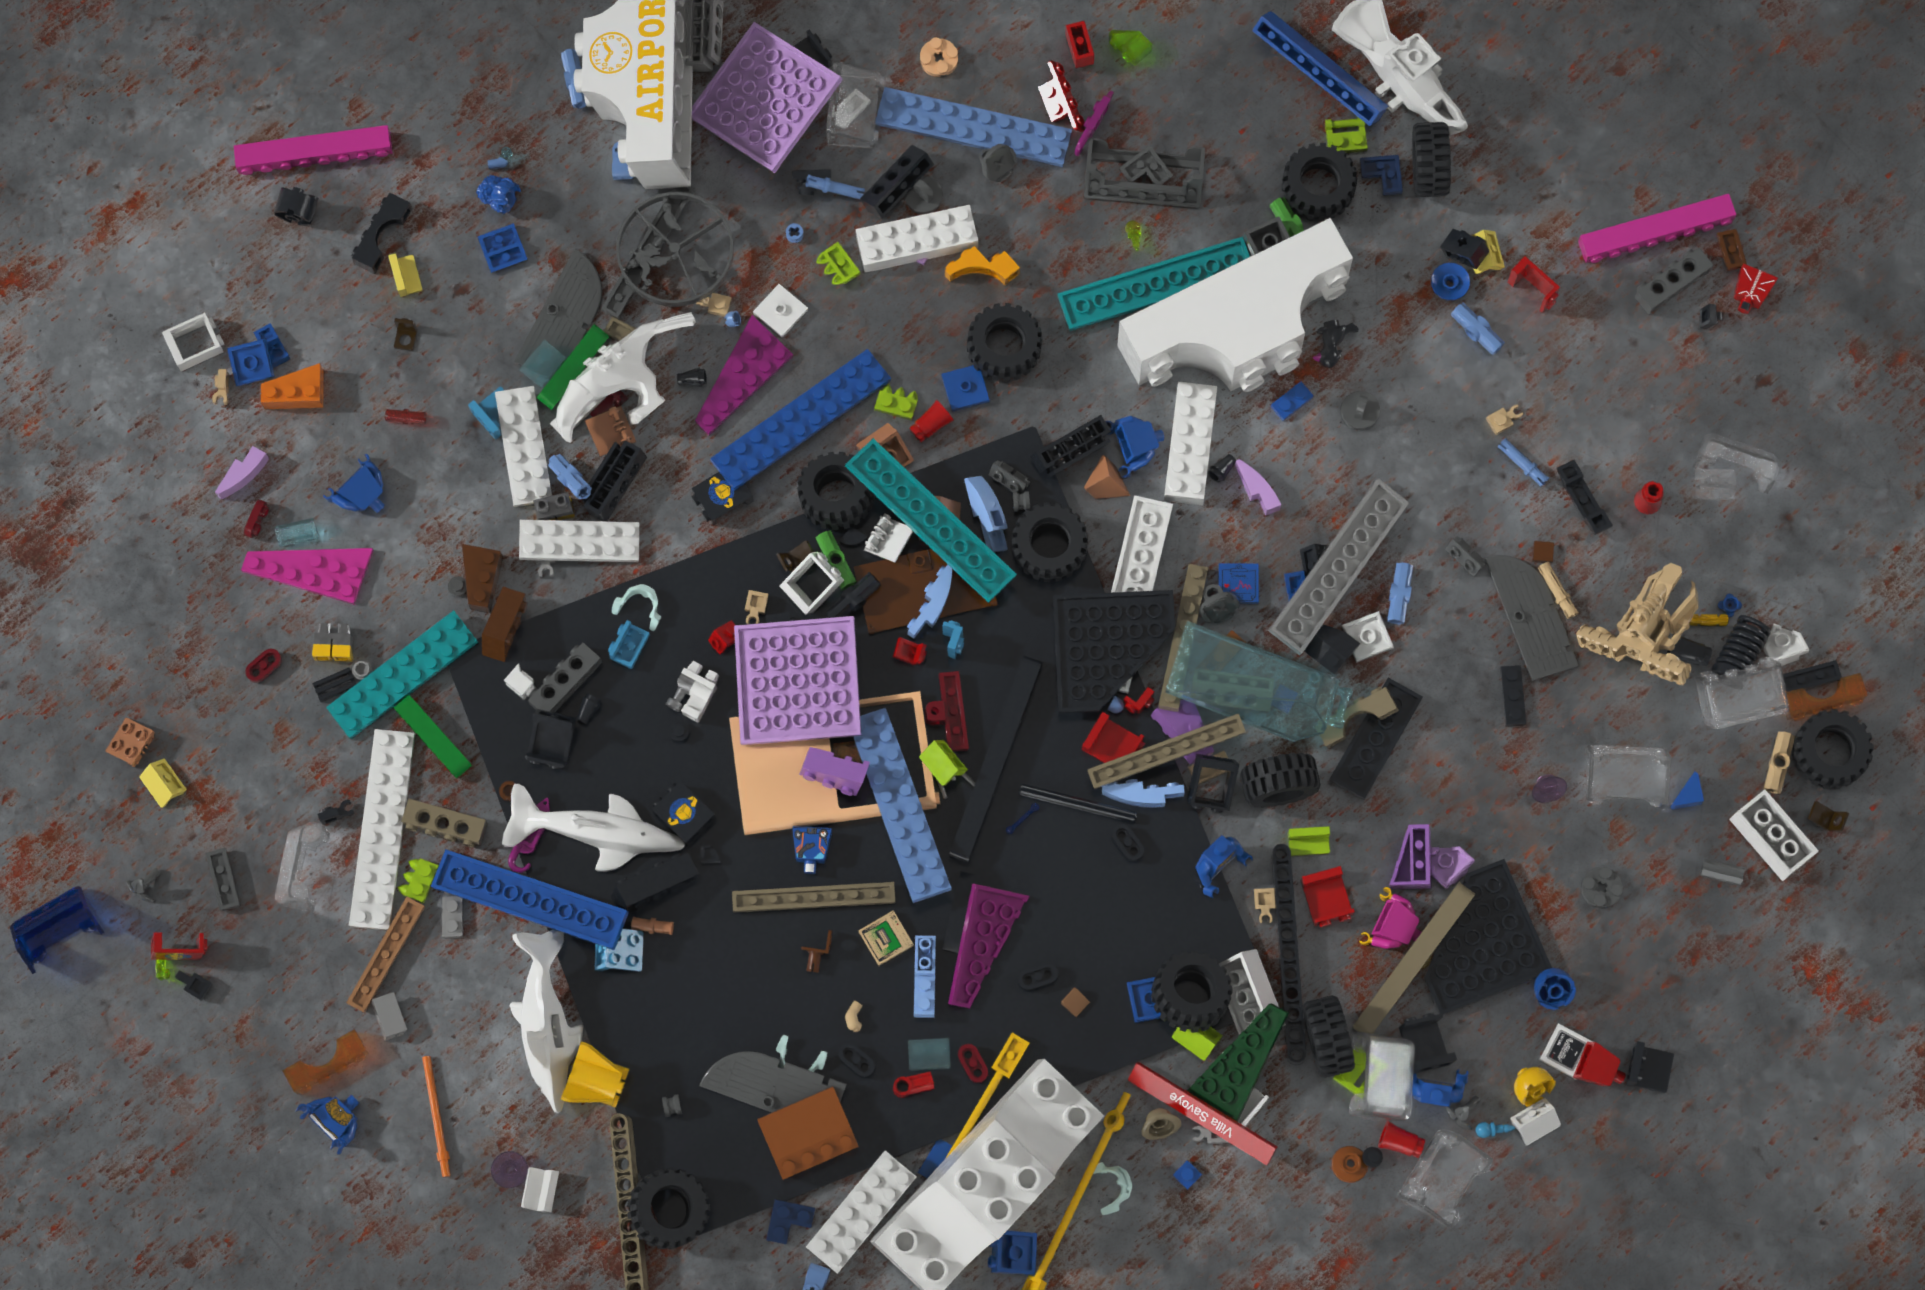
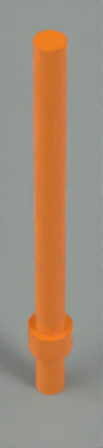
(442, 1155)

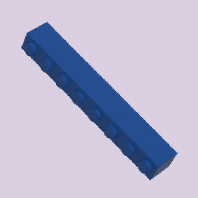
(1320, 68)

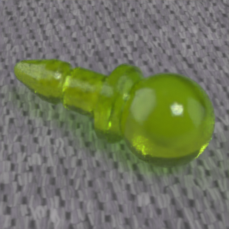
(1133, 232)

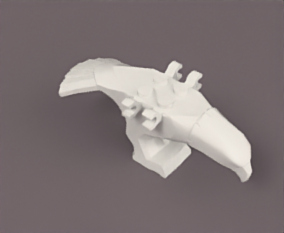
(1401, 64)
(617, 369)

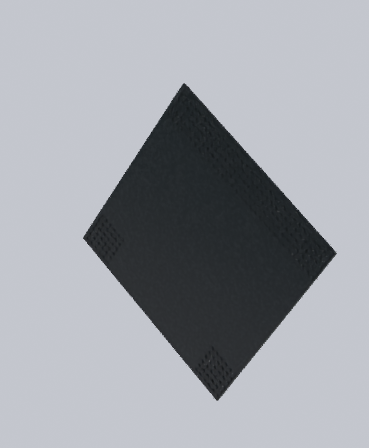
(742, 976)

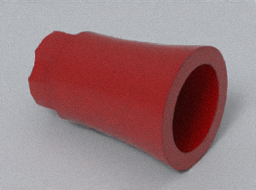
(931, 421)
(1647, 503)
(1400, 1140)

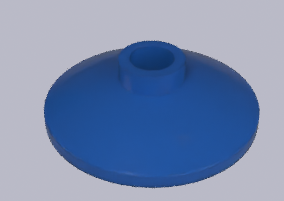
(1454, 273)

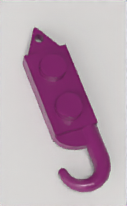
(1092, 123)
(529, 844)

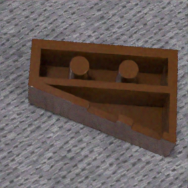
(482, 575)
(503, 623)

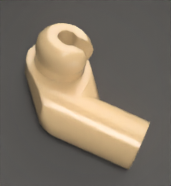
(851, 1017)

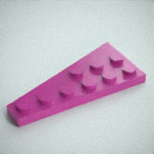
(321, 571)

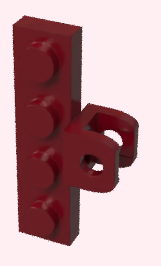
(949, 711)

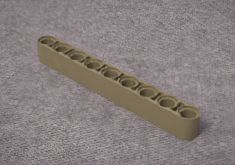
(1414, 959)
(623, 1196)

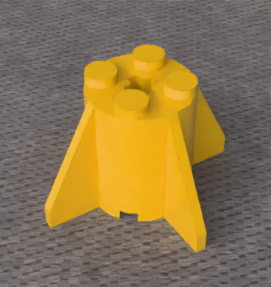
(594, 1078)

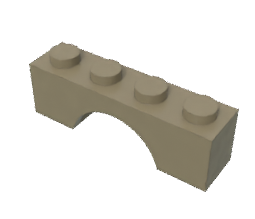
(1379, 704)

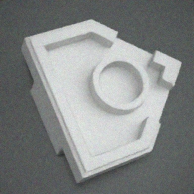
(1785, 645)

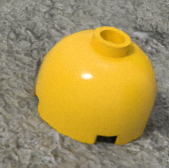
(1532, 1084)

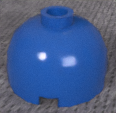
(1554, 988)

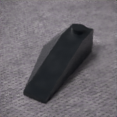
(1331, 648)

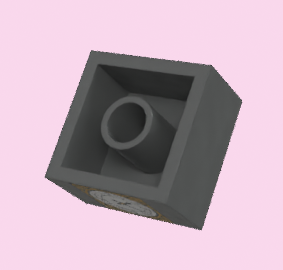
(1265, 236)

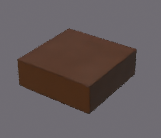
(1543, 552)

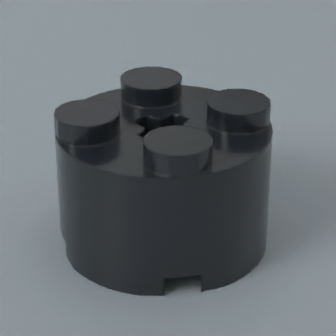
(295, 206)

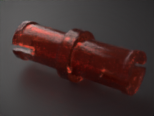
(405, 416)

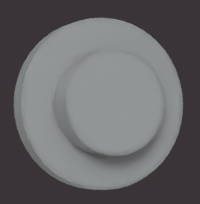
(361, 669)

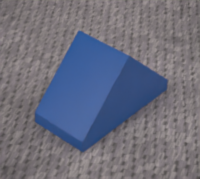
(1690, 795)

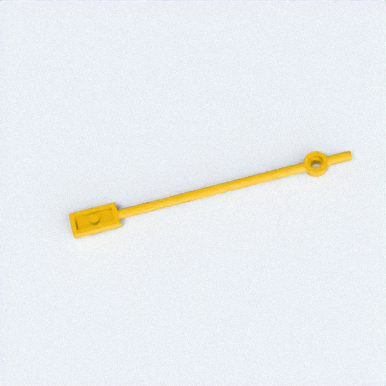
(1004, 1066)
(1113, 1122)

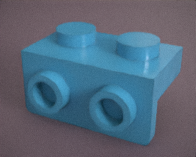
(953, 630)
(628, 644)

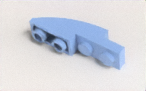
(990, 513)
(937, 596)
(1134, 794)
(924, 976)

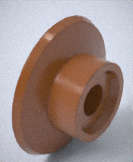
(1342, 1170)

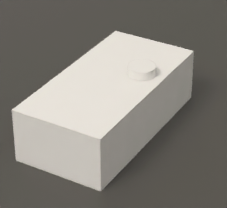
(1773, 835)

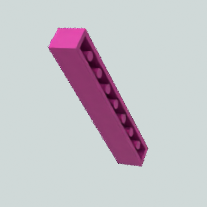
(313, 149)
(1657, 228)

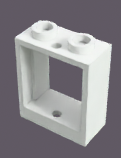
(189, 326)
(798, 596)

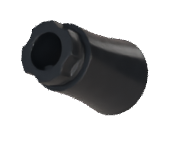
(1692, 651)

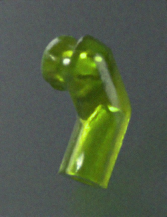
(161, 972)

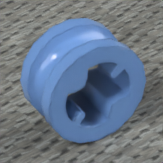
(793, 227)

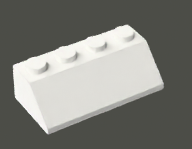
(1250, 988)

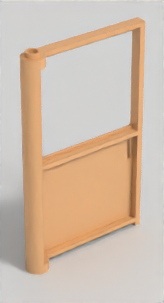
(779, 798)

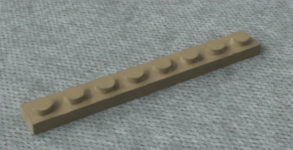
(1188, 611)
(1166, 751)
(813, 897)

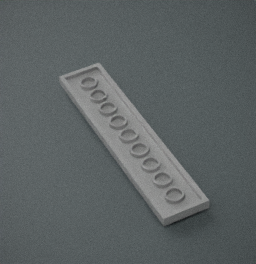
(1338, 567)

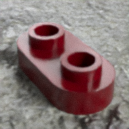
(253, 525)
(262, 664)
(972, 1064)

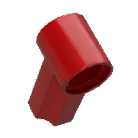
(915, 1083)

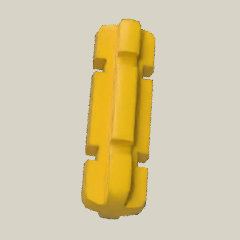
(1709, 620)

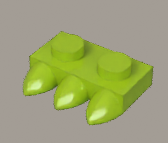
(839, 263)
(896, 403)
(419, 881)

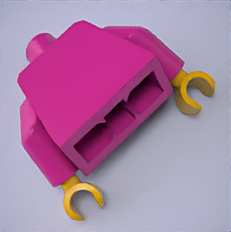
(1395, 924)

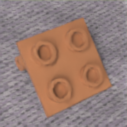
(610, 428)
(130, 742)

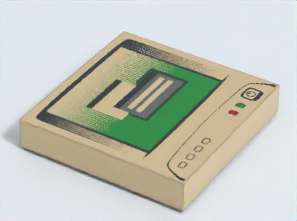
(886, 938)

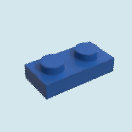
(1292, 401)

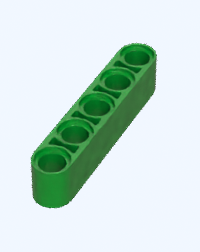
(572, 366)
(432, 736)

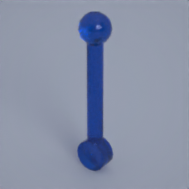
(1034, 807)

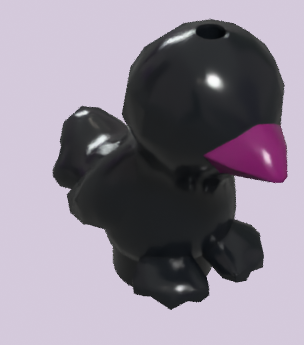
(1332, 336)

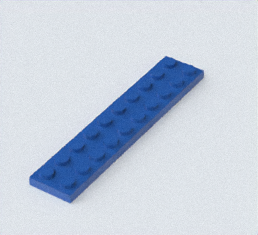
(800, 419)
(530, 899)

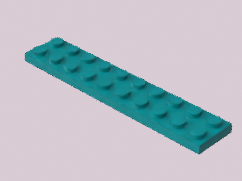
(1147, 284)
(930, 520)

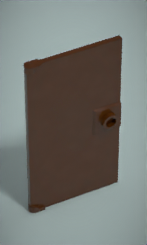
(903, 590)

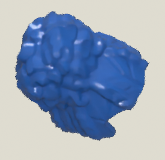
(498, 193)

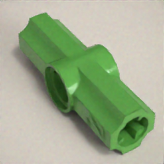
(1290, 221)
(831, 549)

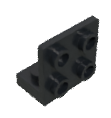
(1649, 1068)

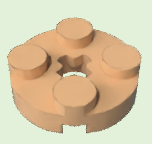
(935, 47)

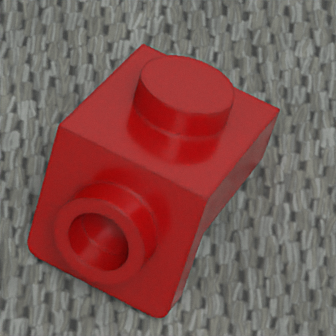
(723, 637)
(909, 651)
(1145, 700)

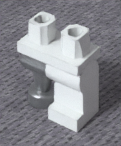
(698, 688)

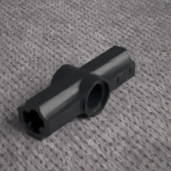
(854, 597)

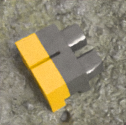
(556, 505)
(333, 645)

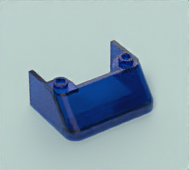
(52, 923)

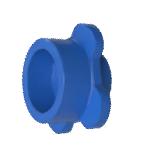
(1730, 599)

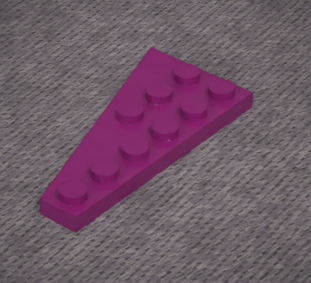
(748, 368)
(984, 933)

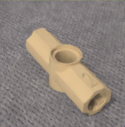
(1782, 751)

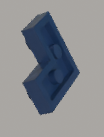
(1385, 167)
(784, 1215)

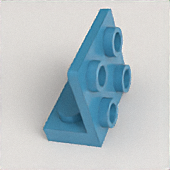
(487, 414)
(626, 955)

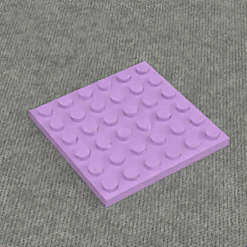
(764, 97)
(797, 680)

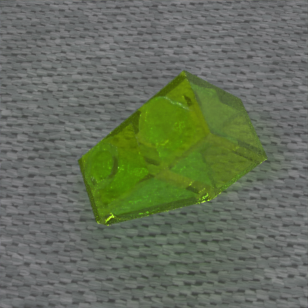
(1131, 44)

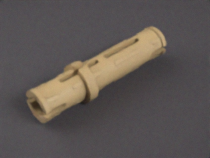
(1562, 597)

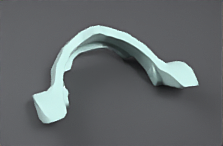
(646, 591)
(781, 1048)
(1123, 1180)

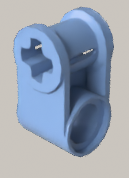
(619, 170)
(816, 1277)

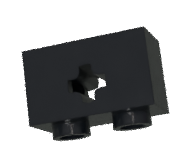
(1465, 248)

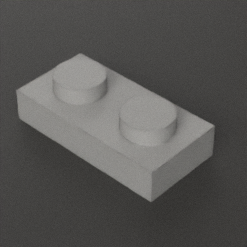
(452, 917)

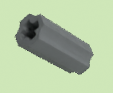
(1722, 872)

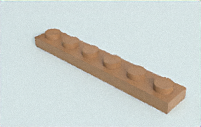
(385, 954)

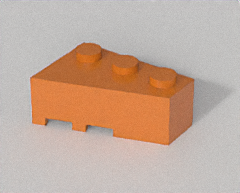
(295, 390)

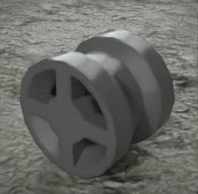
(1021, 501)
(672, 1105)

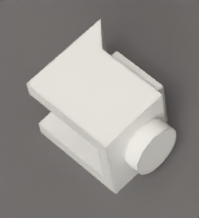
(520, 682)

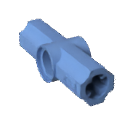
(571, 62)
(1477, 328)
(569, 476)
(1400, 593)

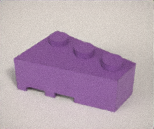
(1181, 722)
(834, 771)
(1414, 861)

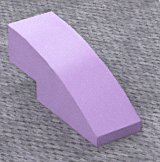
(242, 472)
(1258, 488)

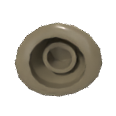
(1160, 1124)

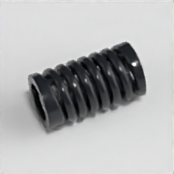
(1742, 645)

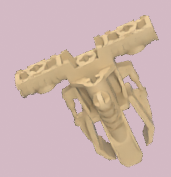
(1648, 628)

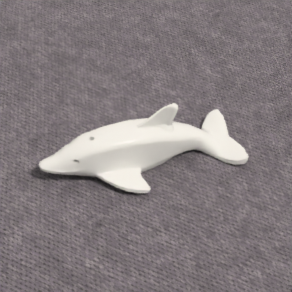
(616, 834)
(545, 1033)

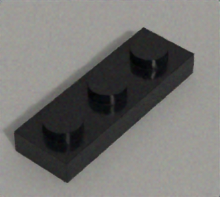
(1812, 676)
(1513, 695)

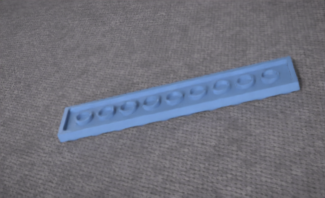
(972, 126)
(900, 807)

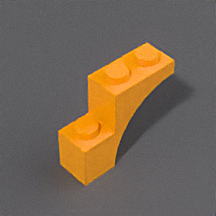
(972, 261)

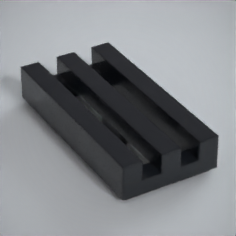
(317, 684)

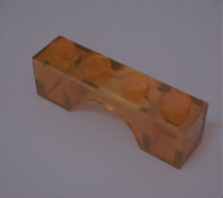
(1849, 690)
(349, 1050)

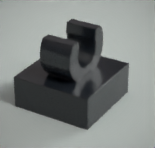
(1709, 316)

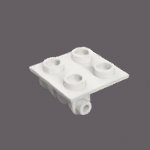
(888, 538)

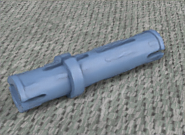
(827, 185)
(1523, 462)

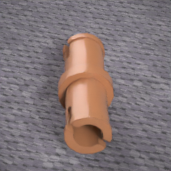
(652, 925)

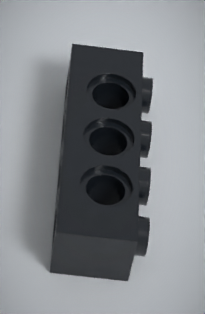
(897, 181)

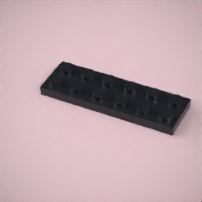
(1375, 743)

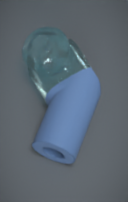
(503, 160)

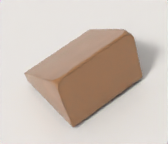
(1075, 1002)

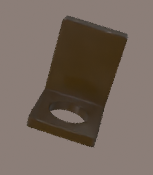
(405, 327)
(795, 556)
(1827, 817)

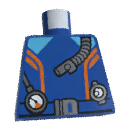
(811, 846)

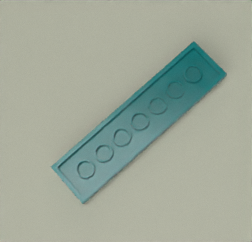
(402, 674)

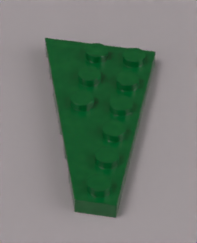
(1236, 1070)

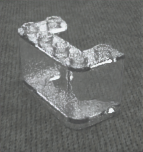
(1742, 694)

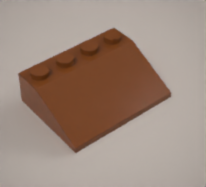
(807, 1132)

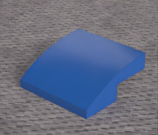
(502, 248)

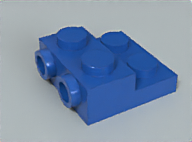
(1014, 1253)

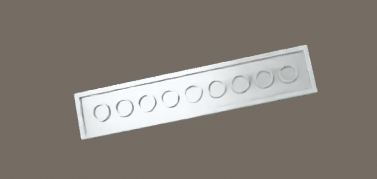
(1142, 549)
(382, 830)

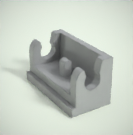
(389, 1016)

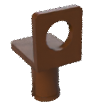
(815, 954)

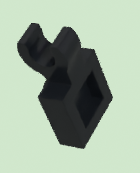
(333, 814)
(195, 985)

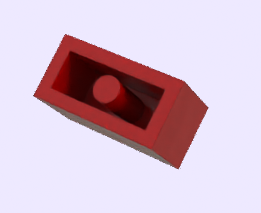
(1079, 44)

